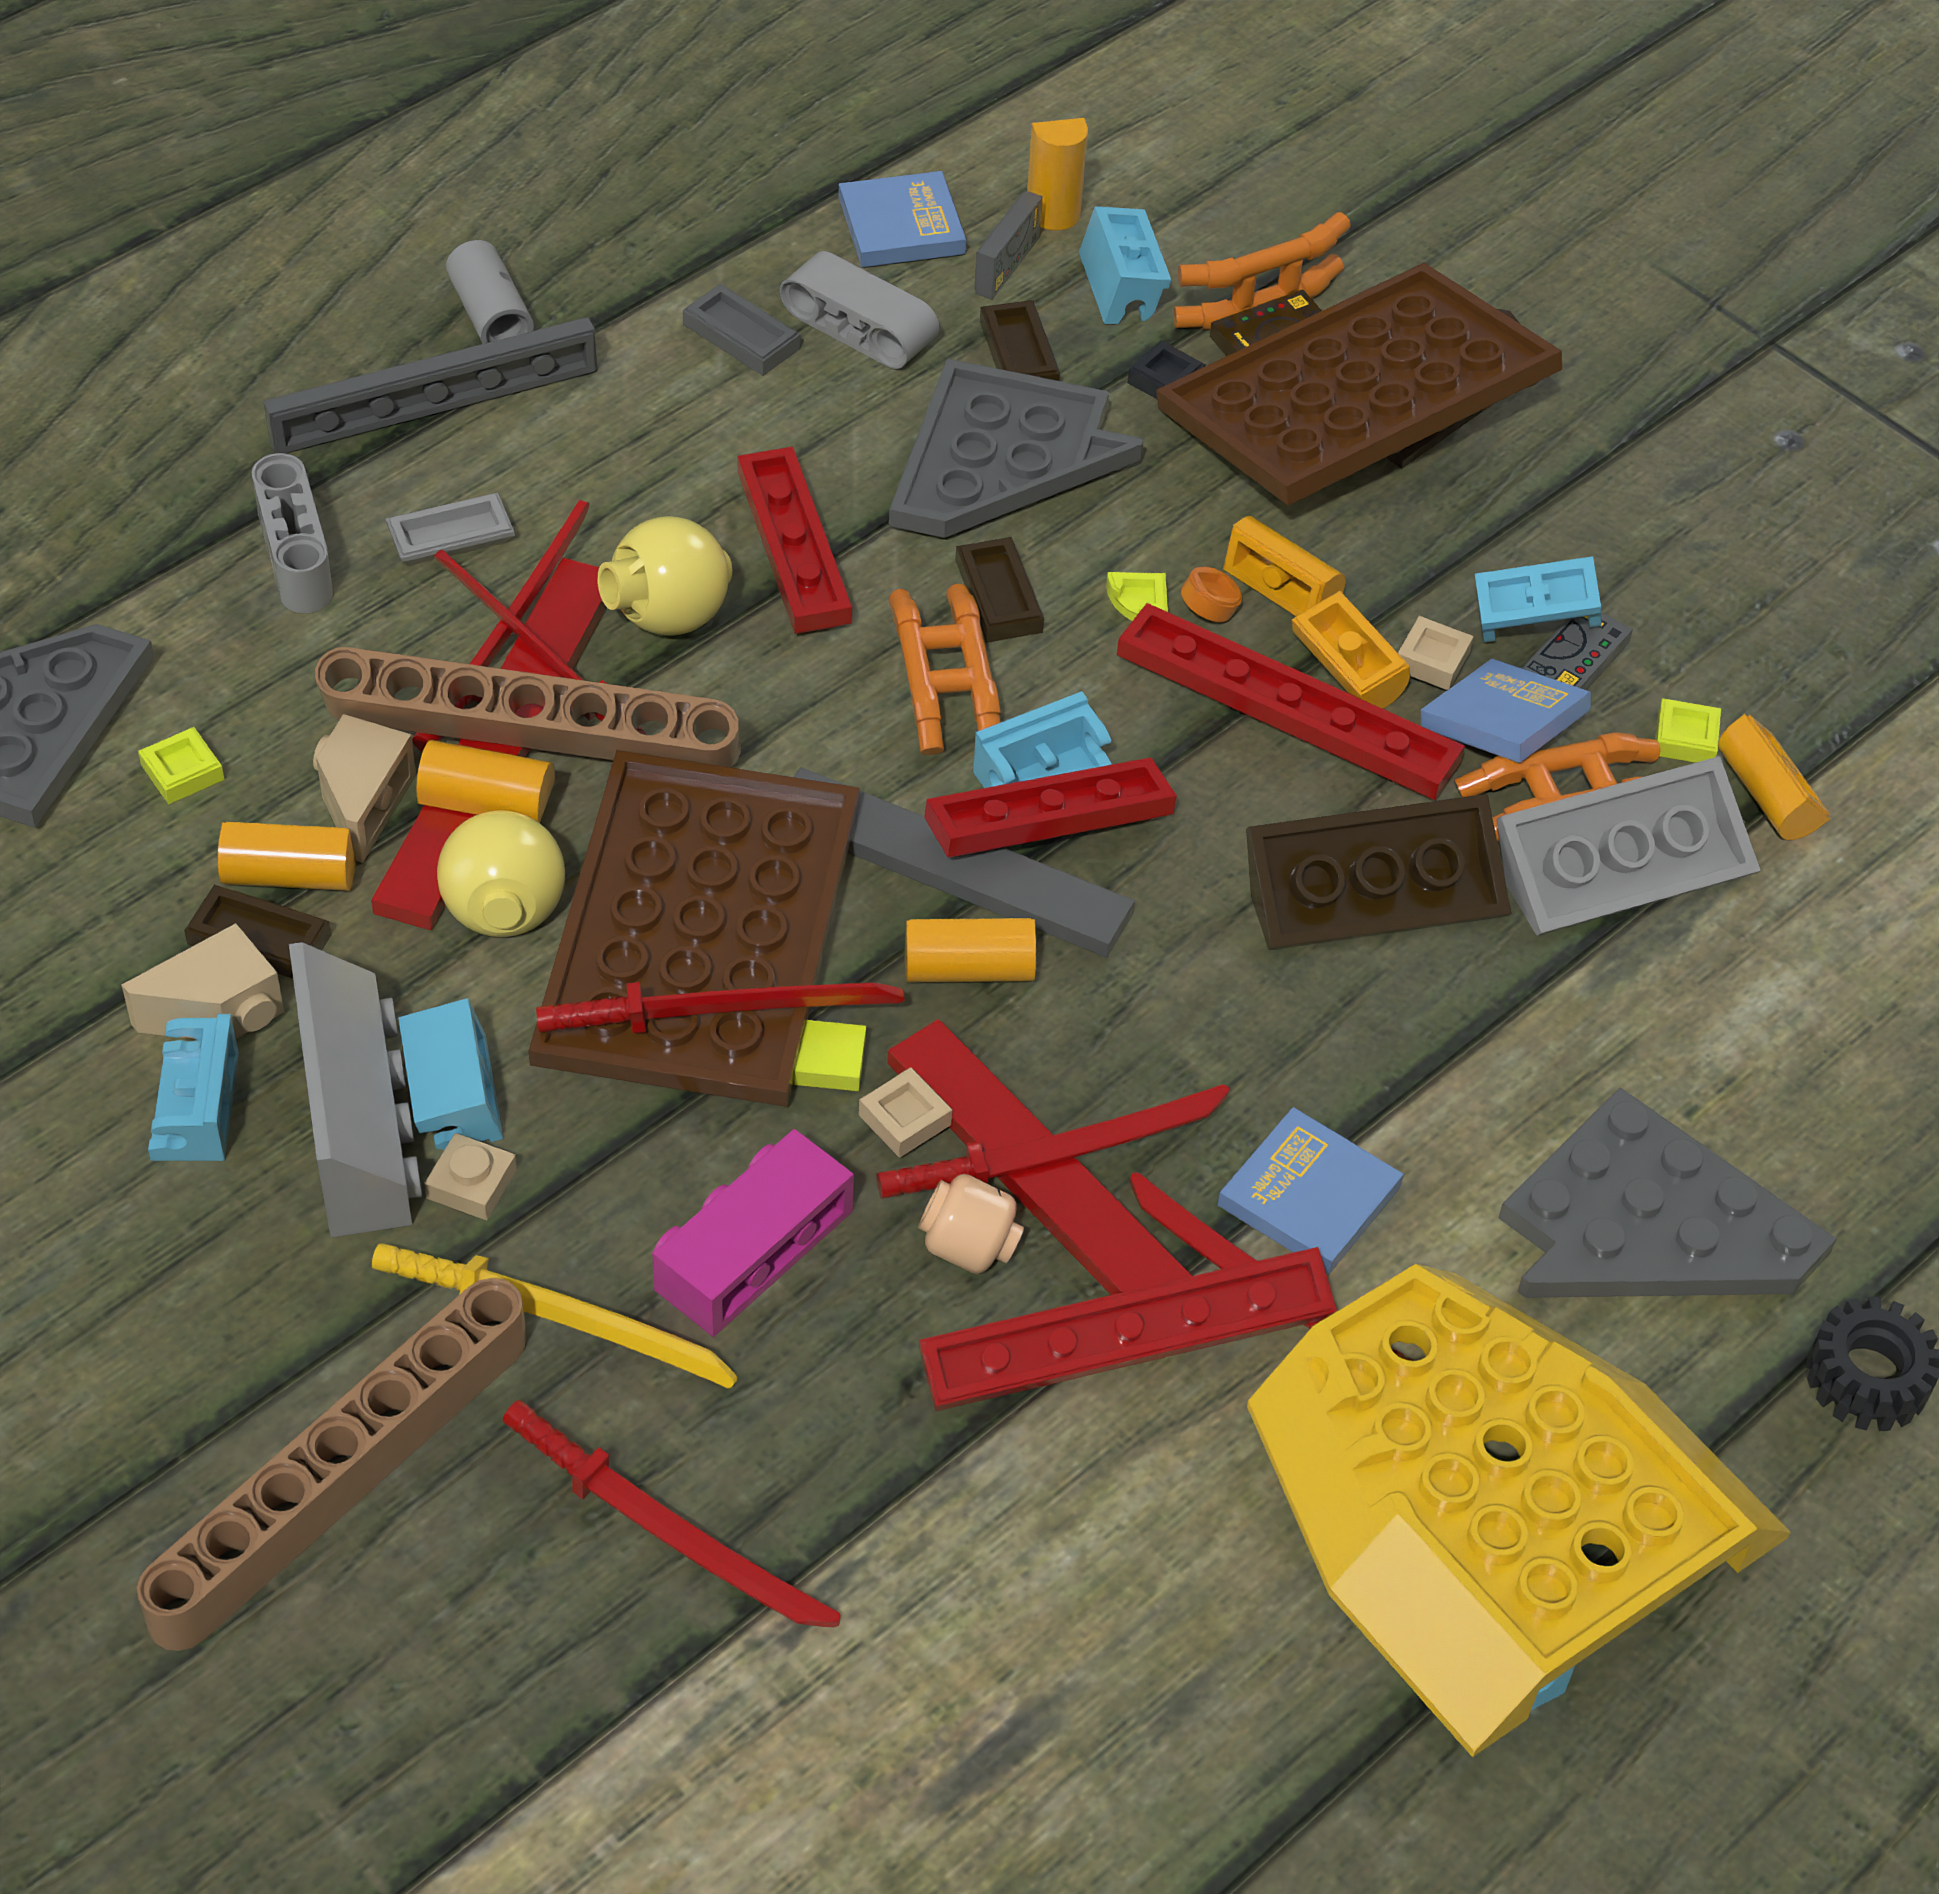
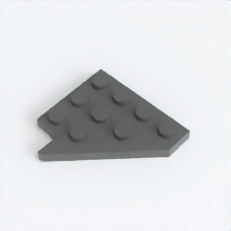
(1000, 445)
(55, 708)
(1655, 1214)

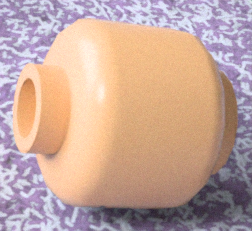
(970, 1224)

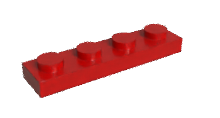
(794, 540)
(1049, 807)

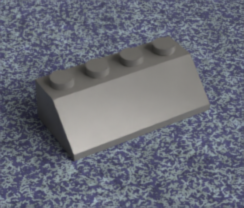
(352, 1094)

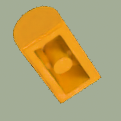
(1058, 170)
(1279, 567)
(1352, 650)
(1772, 779)
(483, 780)
(286, 856)
(970, 950)

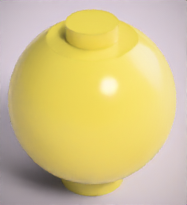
(666, 576)
(501, 873)

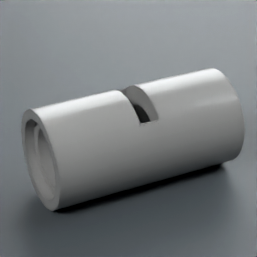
(487, 292)

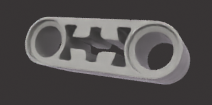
(859, 309)
(300, 559)

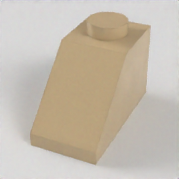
(363, 777)
(206, 980)

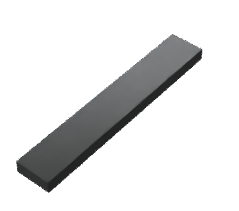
(430, 386)
(988, 878)

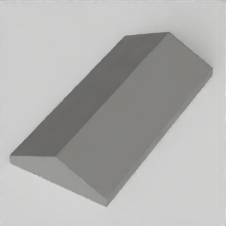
(1625, 846)

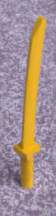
(560, 1309)

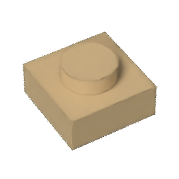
(1435, 652)
(905, 1112)
(470, 1176)

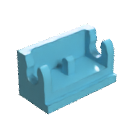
(1123, 262)
(1538, 595)
(1041, 743)
(450, 1073)
(195, 1091)

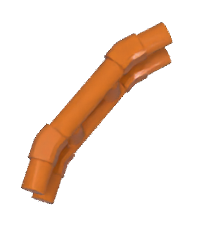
(1243, 270)
(927, 684)
(1590, 755)

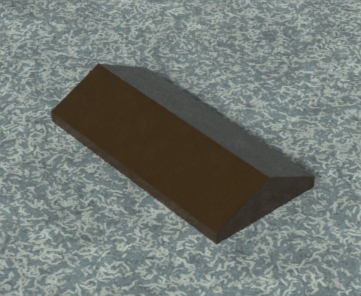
(1376, 872)

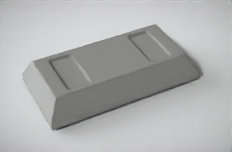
(450, 527)

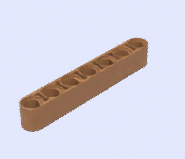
(507, 690)
(328, 1489)

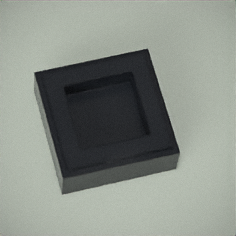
(1161, 367)

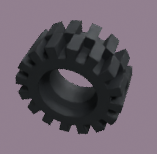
(1863, 1394)

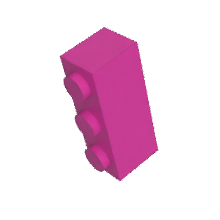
(752, 1231)

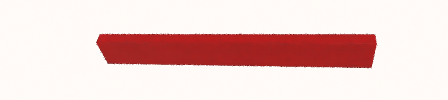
(565, 623)

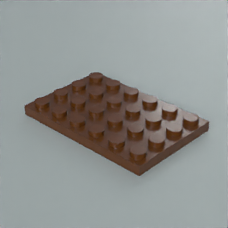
(1358, 382)
(694, 889)

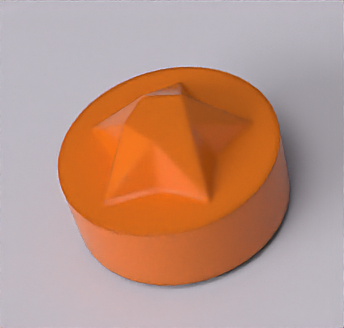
(1211, 594)

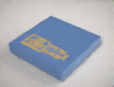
(902, 219)
(1505, 710)
(1310, 1189)

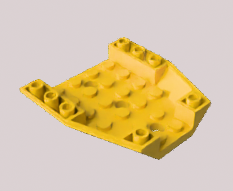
(1473, 1561)

